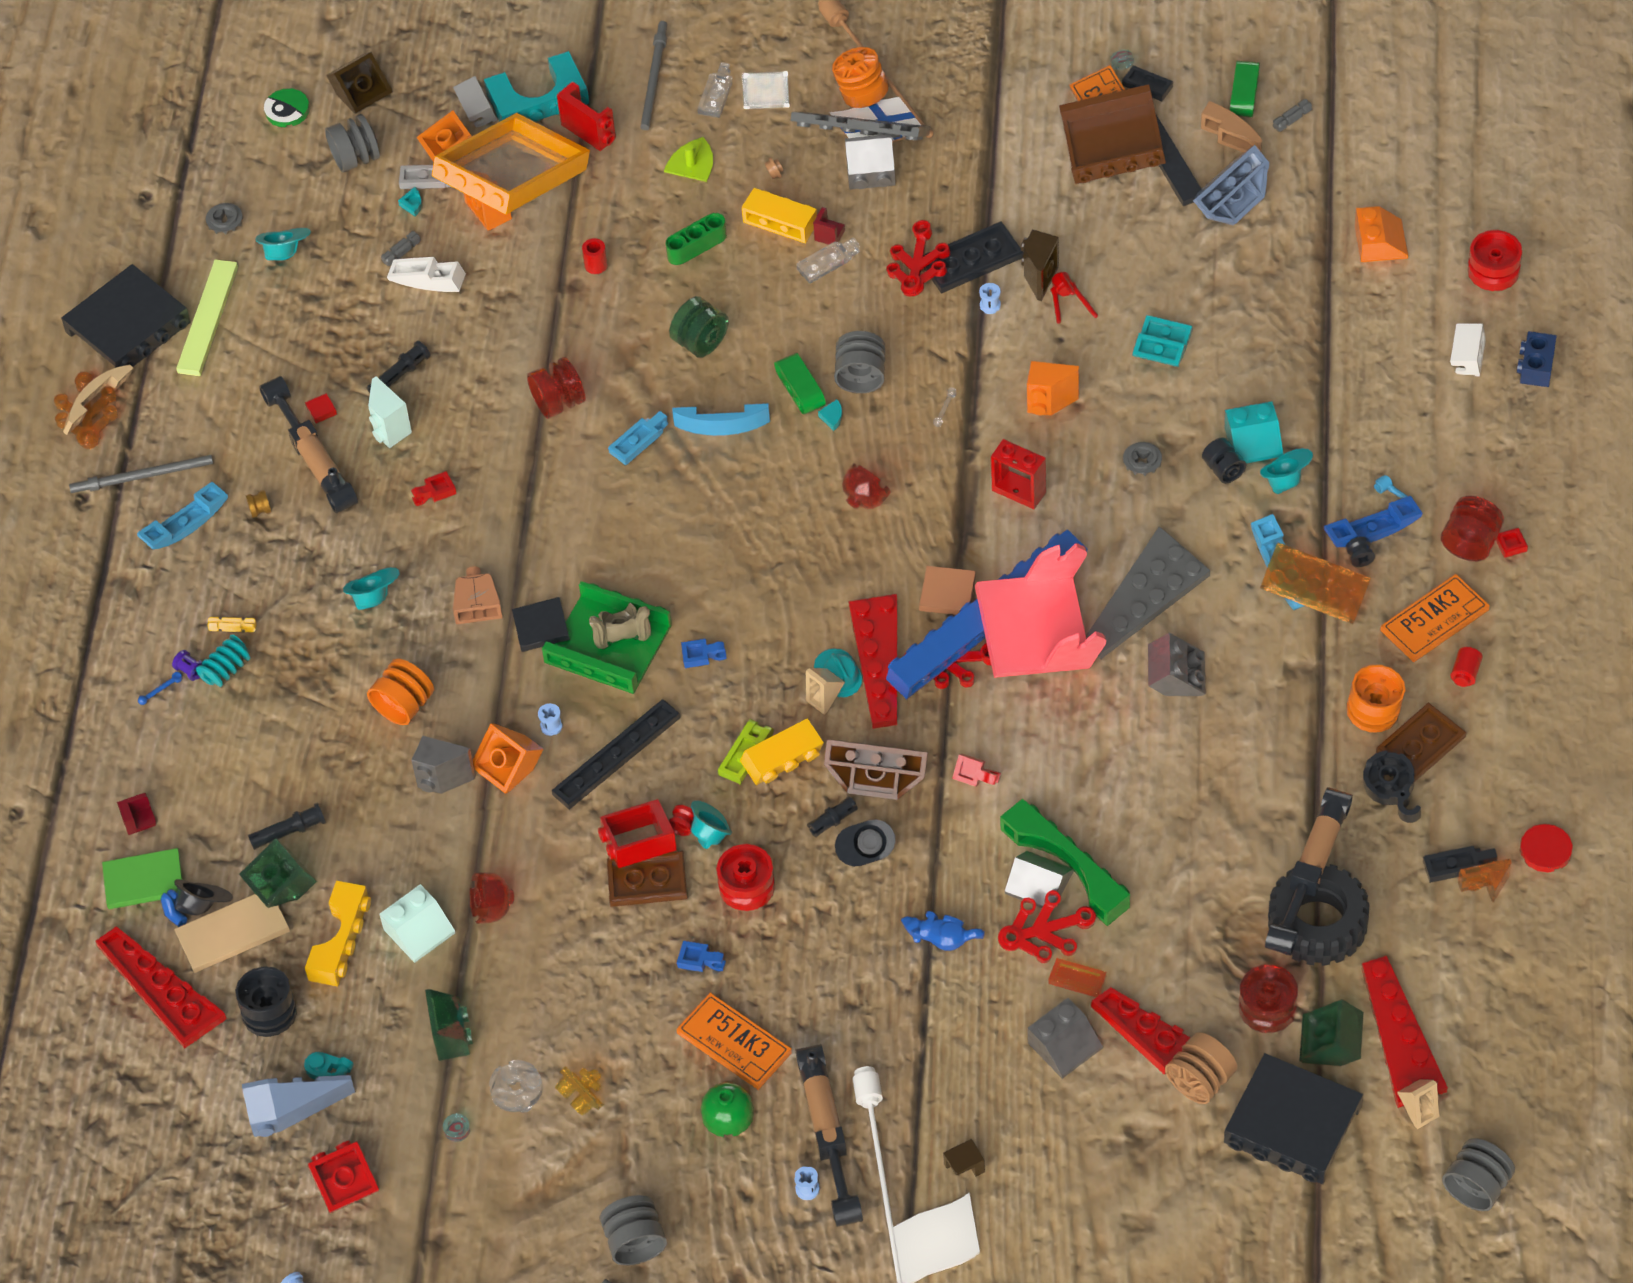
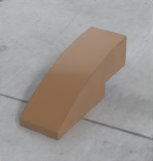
(1229, 127)

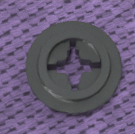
(216, 214)
(1142, 450)

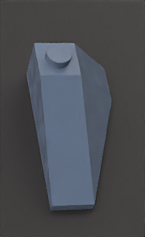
(280, 1105)

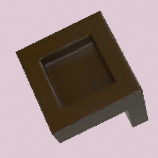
(963, 1158)

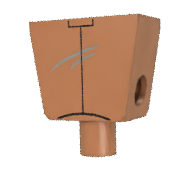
(475, 598)

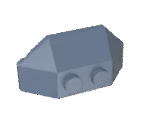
(1235, 188)

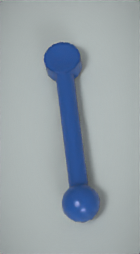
(176, 677)

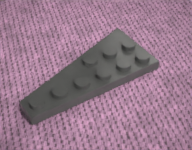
(866, 126)
(1152, 585)

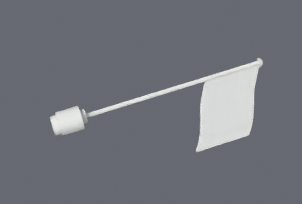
(931, 1238)

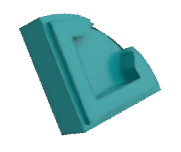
(411, 202)
(831, 414)

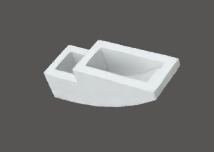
(427, 274)

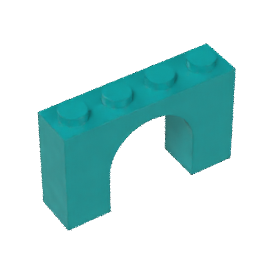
(508, 102)

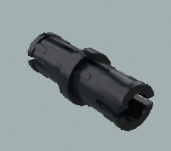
(832, 816)

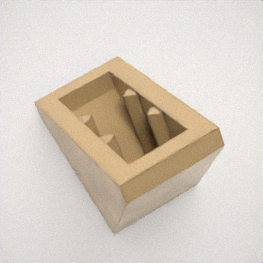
(822, 688)
(1421, 1102)

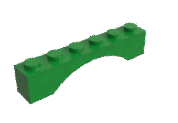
(1030, 829)

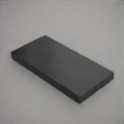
(977, 256)

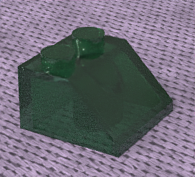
(277, 875)
(448, 1025)
(1332, 1035)

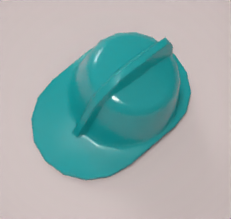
(281, 244)
(1286, 470)
(371, 589)
(844, 667)
(708, 824)

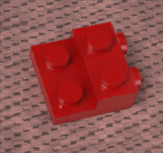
(342, 1176)

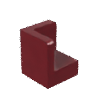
(826, 230)
(137, 813)

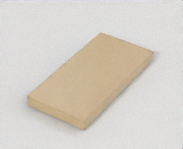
(230, 932)

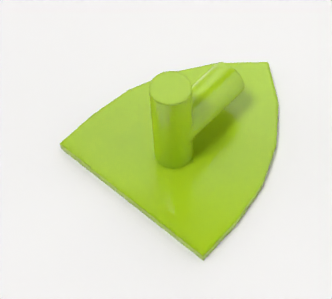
(692, 160)

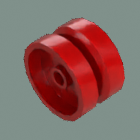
(1494, 260)
(745, 877)

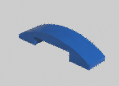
(1376, 526)

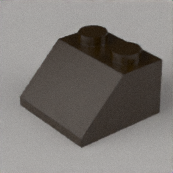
(359, 82)
(1040, 261)

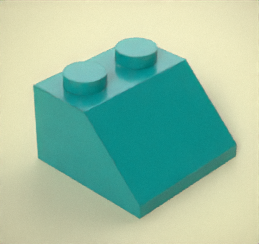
(1254, 432)

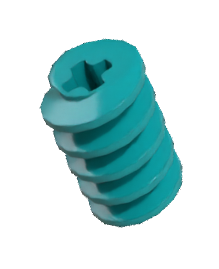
(223, 661)

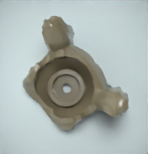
(620, 626)

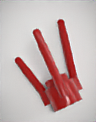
(1064, 286)

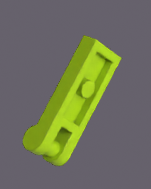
(731, 766)

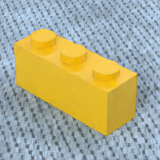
(779, 215)
(782, 752)

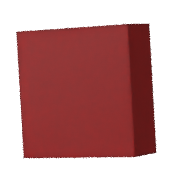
(320, 408)
(1511, 542)

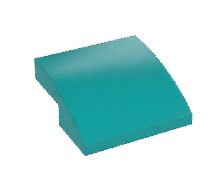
(1162, 341)

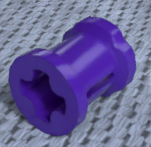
(188, 664)

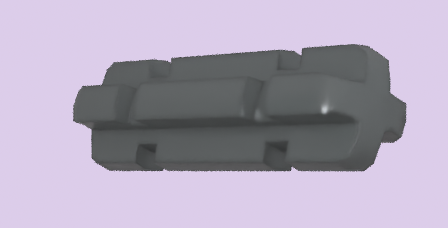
(1292, 115)
(400, 248)

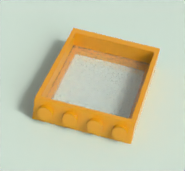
(510, 163)

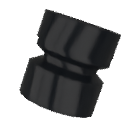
(1224, 460)

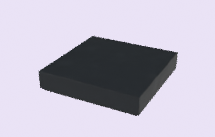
(540, 623)

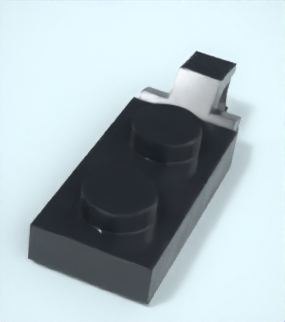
(1449, 863)

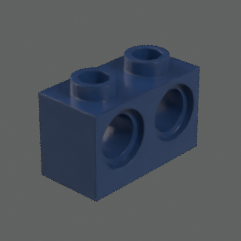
(1537, 360)

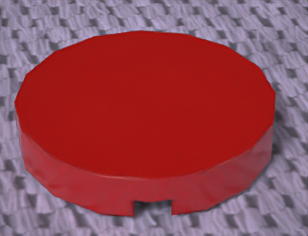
(1546, 848)

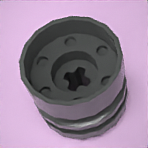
(356, 141)
(860, 362)
(1478, 1174)
(633, 1230)

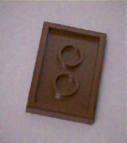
(1424, 739)
(648, 881)

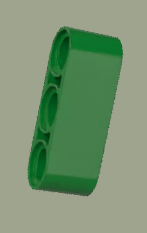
(1244, 88)
(696, 238)
(800, 383)

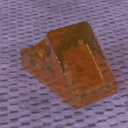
(1491, 875)

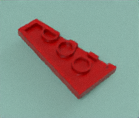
(1142, 1029)

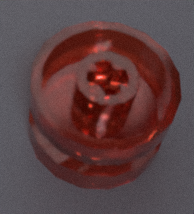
(1268, 998)

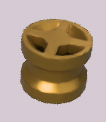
(258, 503)

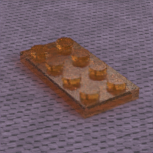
(1315, 583)

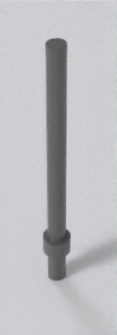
(659, 43)
(94, 483)

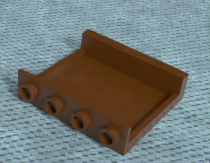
(1112, 134)

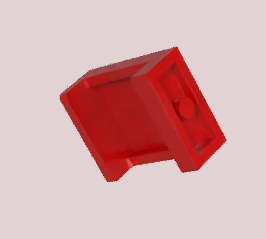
(583, 121)

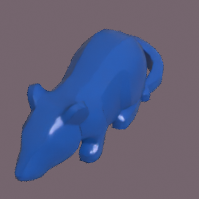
(945, 933)

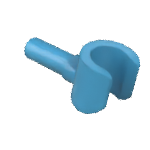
(1385, 483)

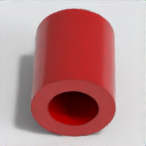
(594, 256)
(1466, 666)

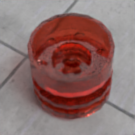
(558, 386)
(1472, 528)

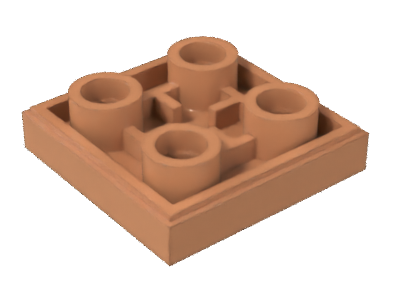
(946, 590)

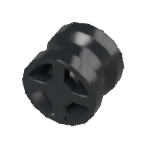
(1360, 552)

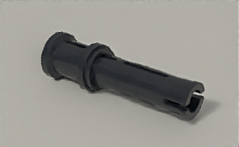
(406, 363)
(298, 822)

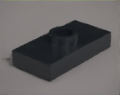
(1158, 85)

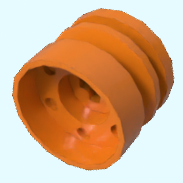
(860, 77)
(400, 691)
(1375, 698)

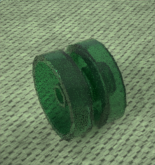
(698, 326)

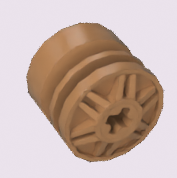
(1201, 1068)

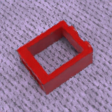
(1006, 481)
(632, 819)

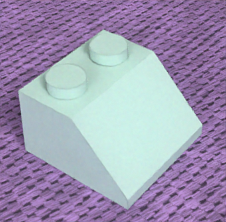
(387, 414)
(416, 923)

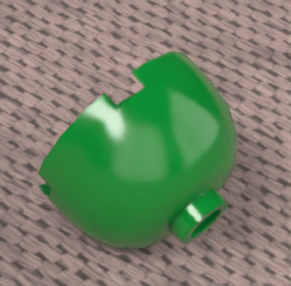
(727, 1109)

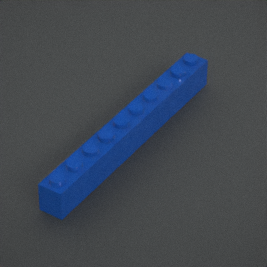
(956, 635)

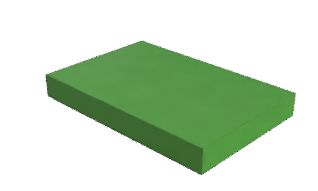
(141, 878)

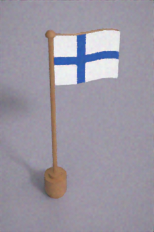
(890, 109)

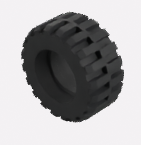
(1328, 942)

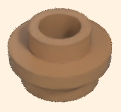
(774, 168)

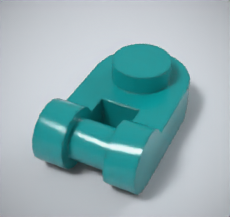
(321, 1064)

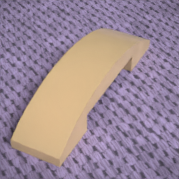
(112, 378)

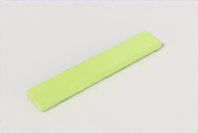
(207, 317)

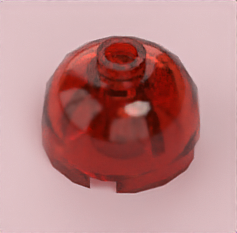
(863, 488)
(490, 897)

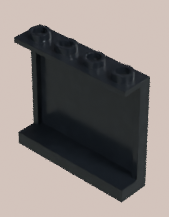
(127, 318)
(1292, 1118)

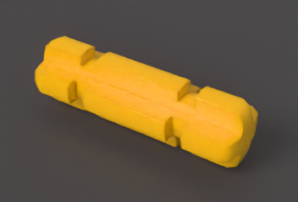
(232, 624)

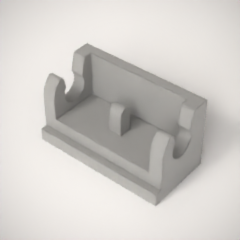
(475, 102)

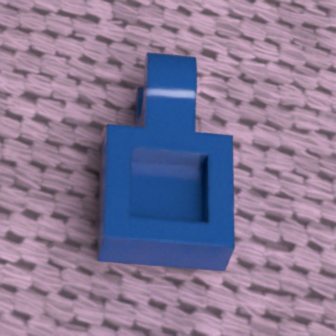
(698, 652)
(697, 956)

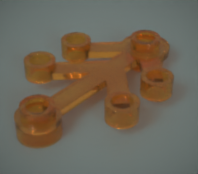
(88, 429)

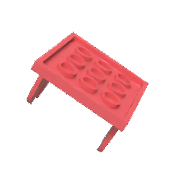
(1037, 619)

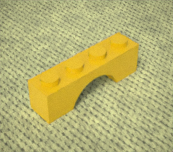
(329, 960)

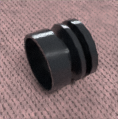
(266, 1001)

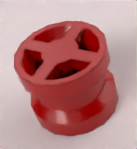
(682, 820)

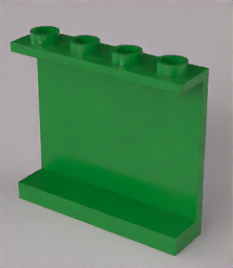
(617, 665)

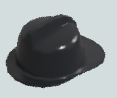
(865, 843)
(198, 897)

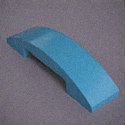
(721, 423)
(187, 520)
(1267, 534)

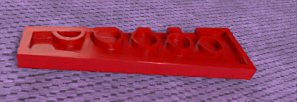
(876, 641)
(171, 999)
(1398, 1030)

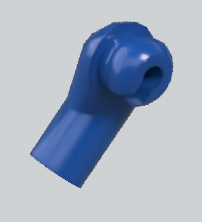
(167, 901)

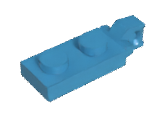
(638, 438)

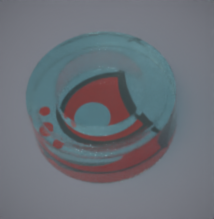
(1122, 59)
(456, 1127)

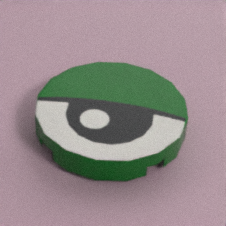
(286, 107)

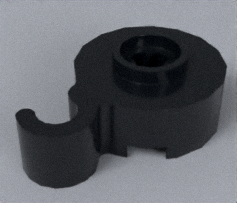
(1394, 791)

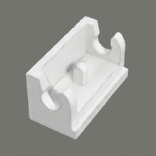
(1468, 348)

